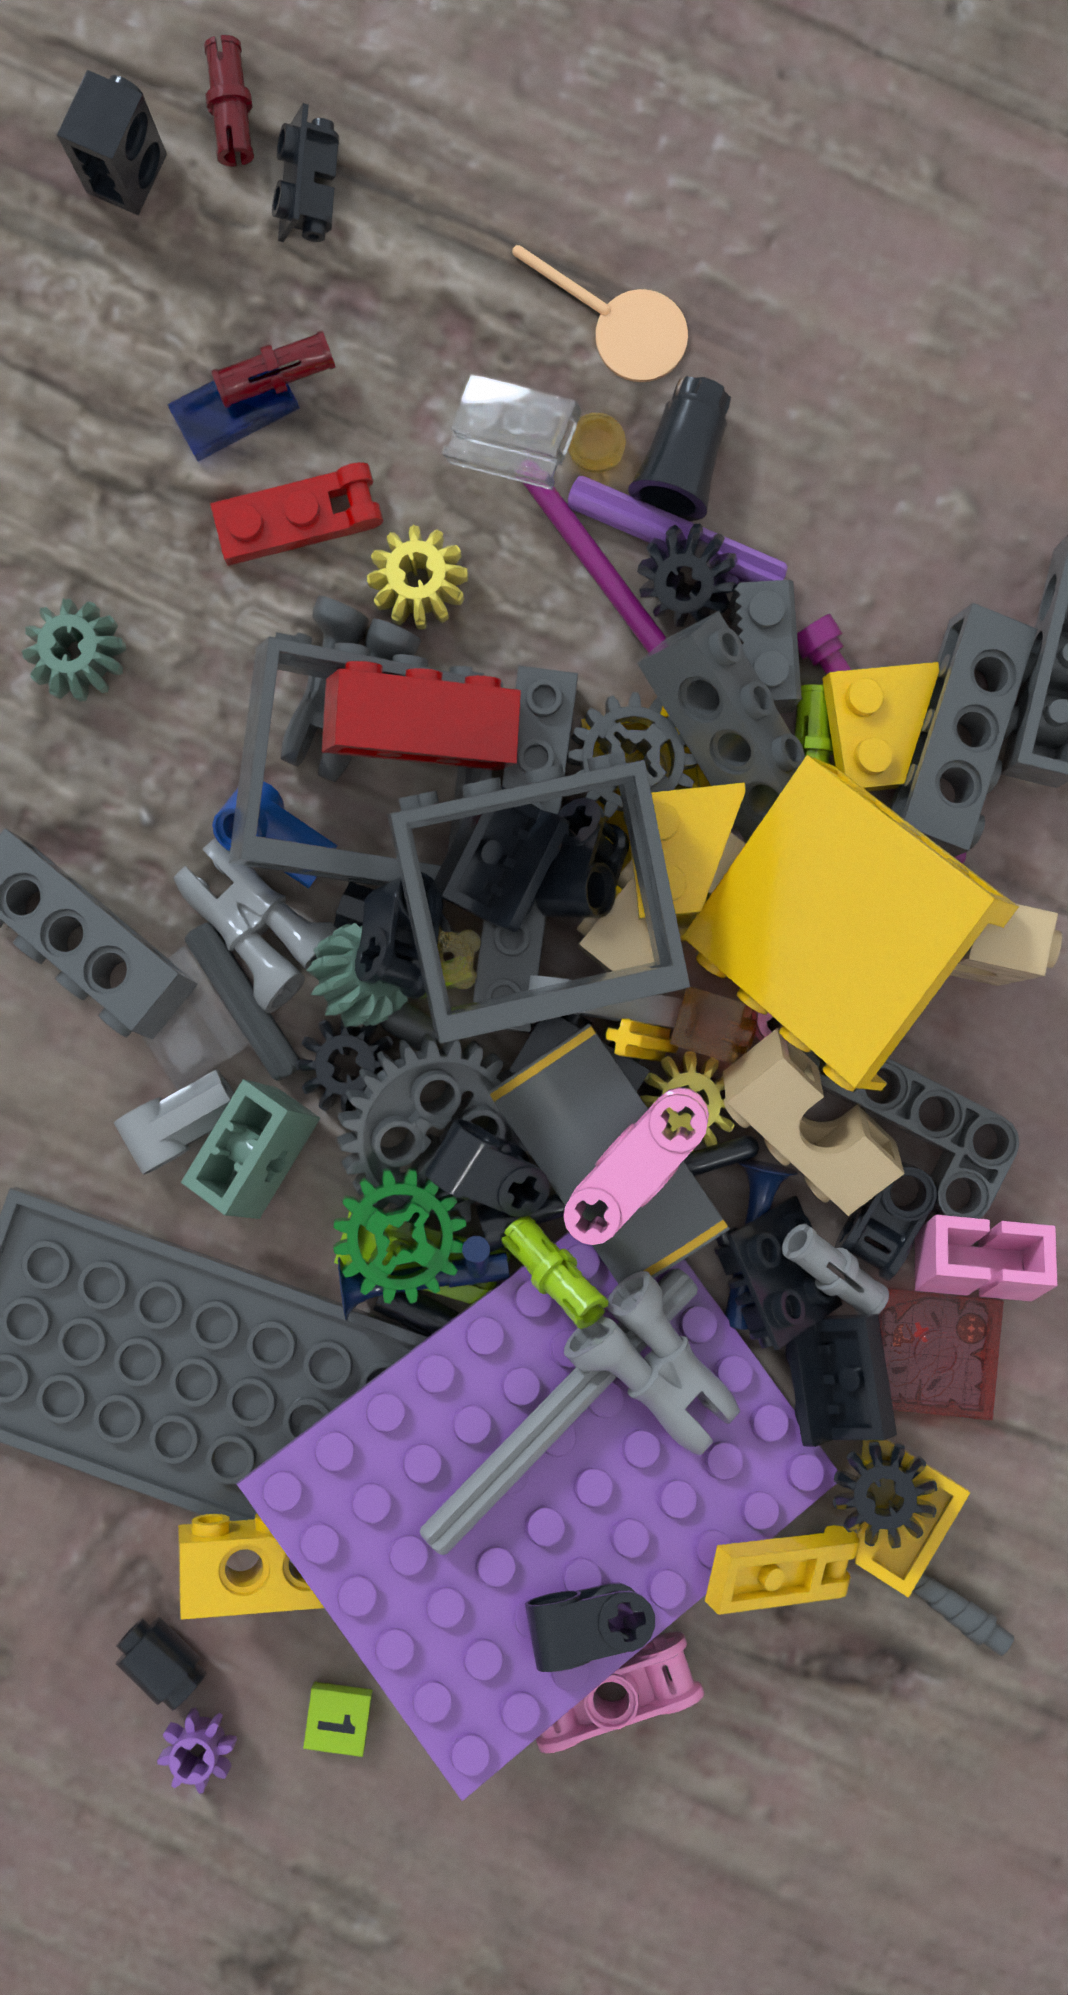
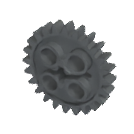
(395, 1101)

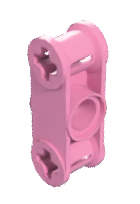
(636, 1166)
(647, 1695)

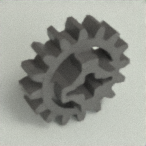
(616, 738)

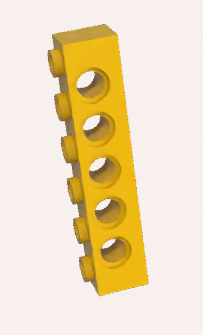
(216, 1590)

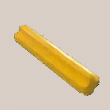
(641, 1040)

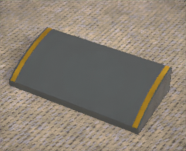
(567, 1115)

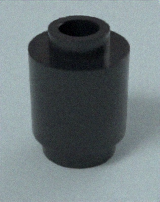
(160, 1662)

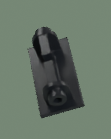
(306, 153)

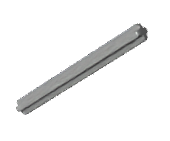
(536, 1435)

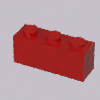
(420, 717)

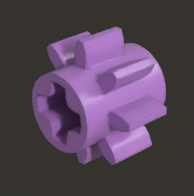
(188, 1767)

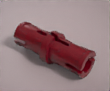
(228, 100)
(313, 358)

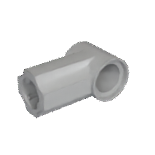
(166, 1127)

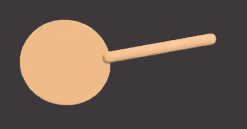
(637, 333)

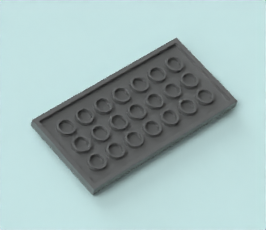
(165, 1358)

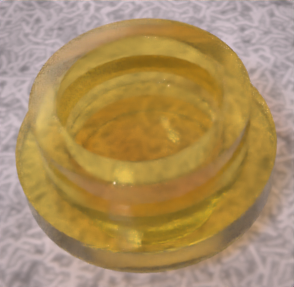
(597, 443)

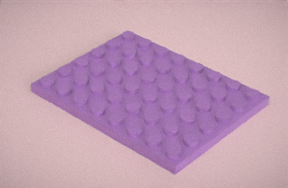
(592, 1511)

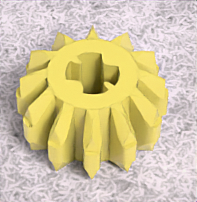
(408, 557)
(695, 1082)

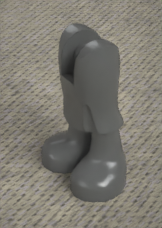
(339, 625)

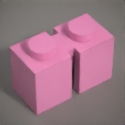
(1009, 1262)

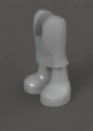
(244, 915)
(666, 1376)

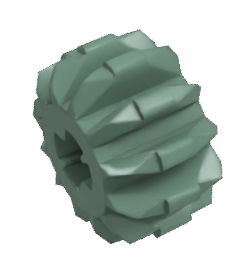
(53, 656)
(341, 988)

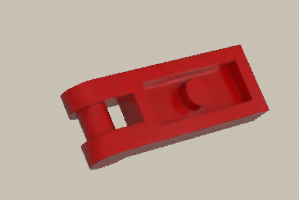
(295, 514)

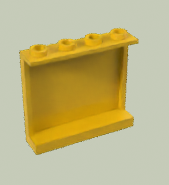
(842, 922)

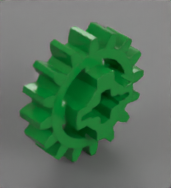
(422, 1250)

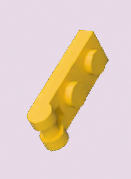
(781, 1571)

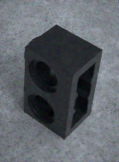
(112, 141)

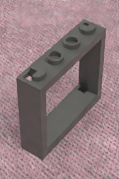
(298, 656)
(570, 997)

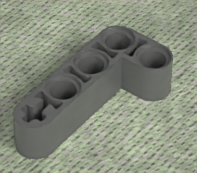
(952, 1136)

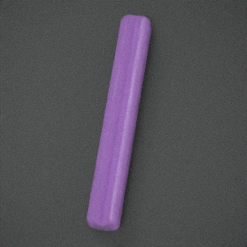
(651, 522)

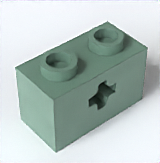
(250, 1150)

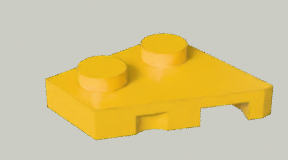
(878, 720)
(693, 838)
(905, 1565)

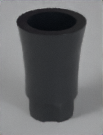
(684, 450)

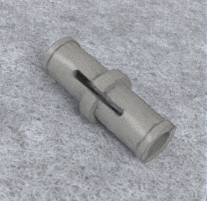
(813, 1255)

